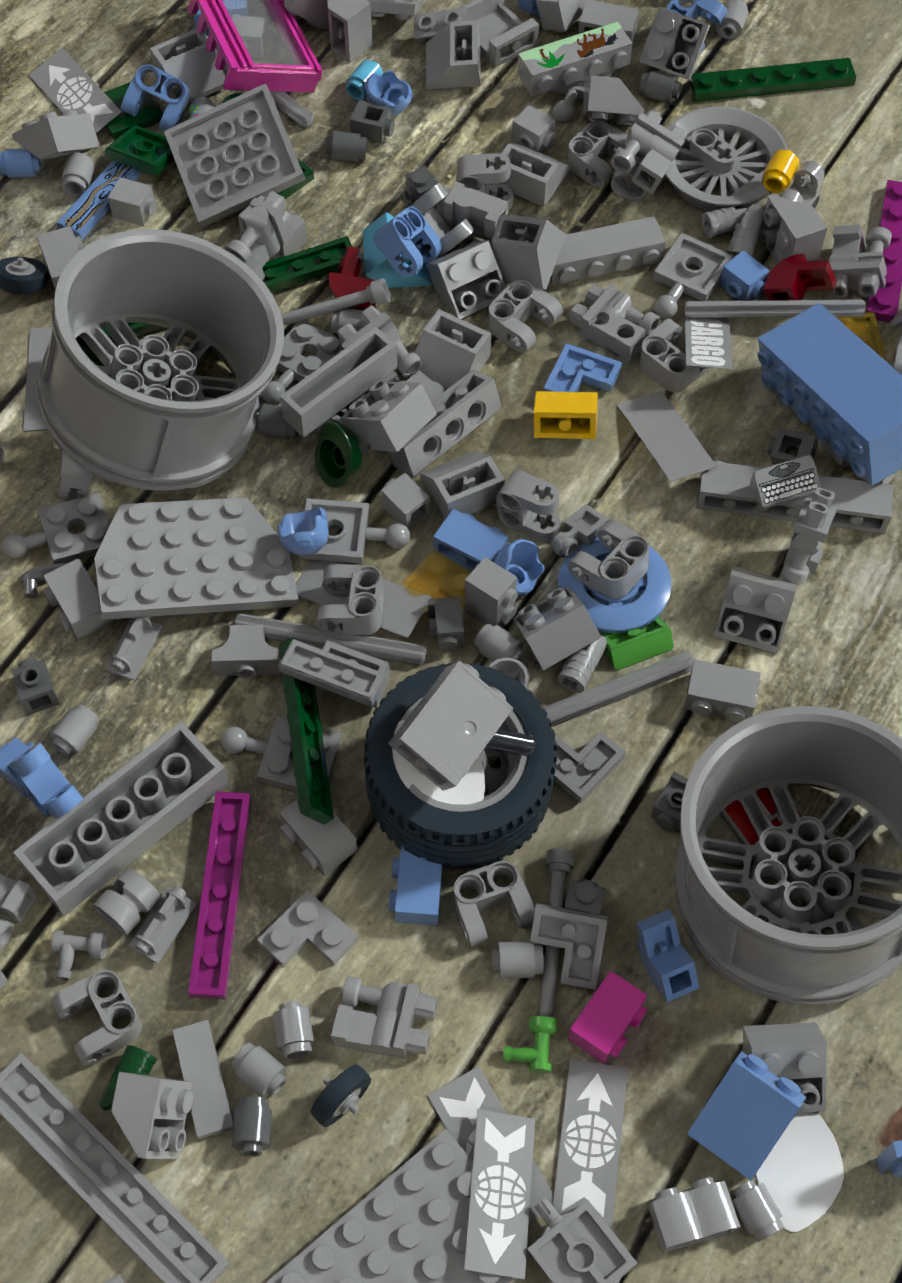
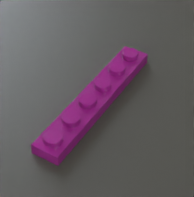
(886, 300)
(220, 896)

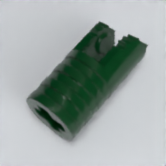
(132, 1061)

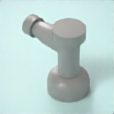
(95, 944)

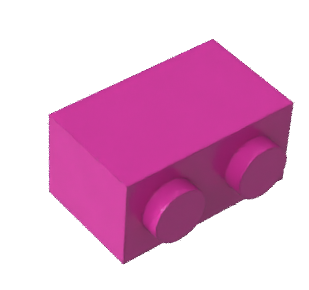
(608, 1017)

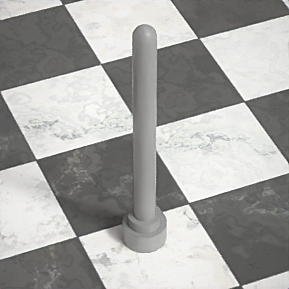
(375, 293)
(560, 863)

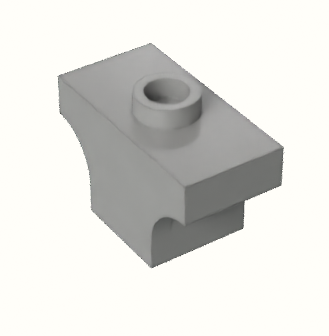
(246, 654)

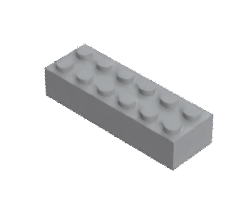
(122, 818)

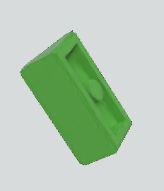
(638, 644)

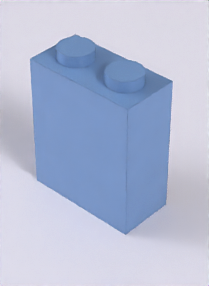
(747, 1114)

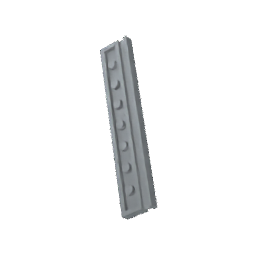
(105, 1178)

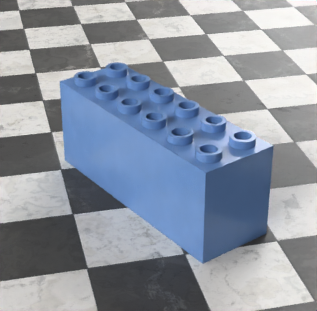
(837, 389)

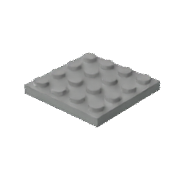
(234, 155)

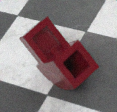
(796, 275)
(348, 278)

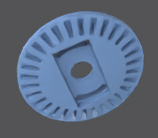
(632, 611)

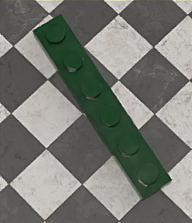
(772, 79)
(307, 747)

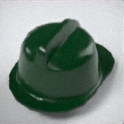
(336, 455)

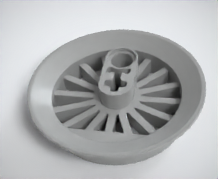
(714, 161)

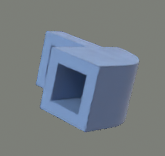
(665, 958)

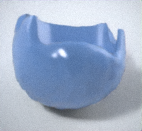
(388, 91)
(304, 531)
(522, 561)

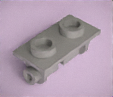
(431, 23)
(133, 647)
(163, 924)

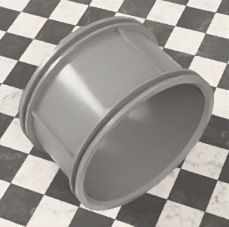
(145, 410)
(785, 951)

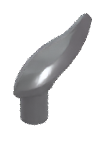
(35, 575)

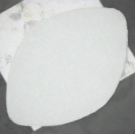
(468, 790)
(803, 1171)

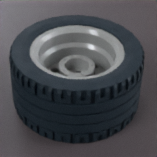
(462, 833)

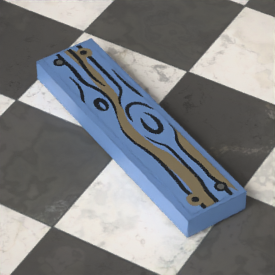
(94, 201)

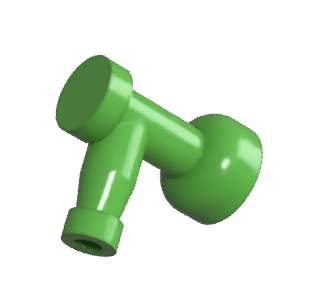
(538, 1056)

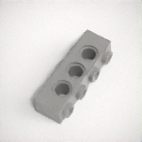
(458, 413)

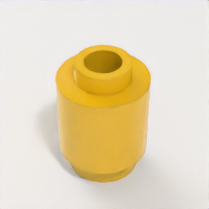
(780, 171)

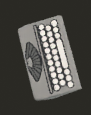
(785, 482)

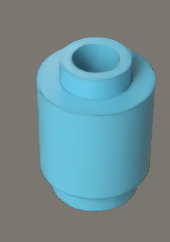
(357, 80)

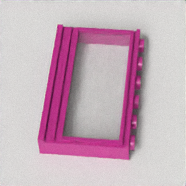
(258, 45)

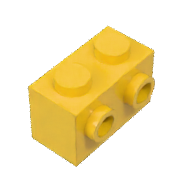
(565, 415)

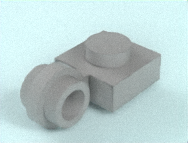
(582, 526)

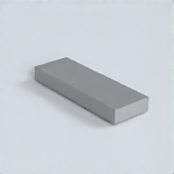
(332, 672)
(201, 1066)

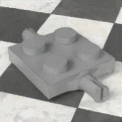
(579, 1247)

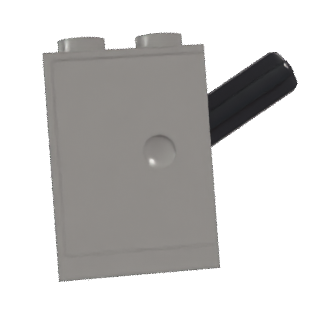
(455, 725)

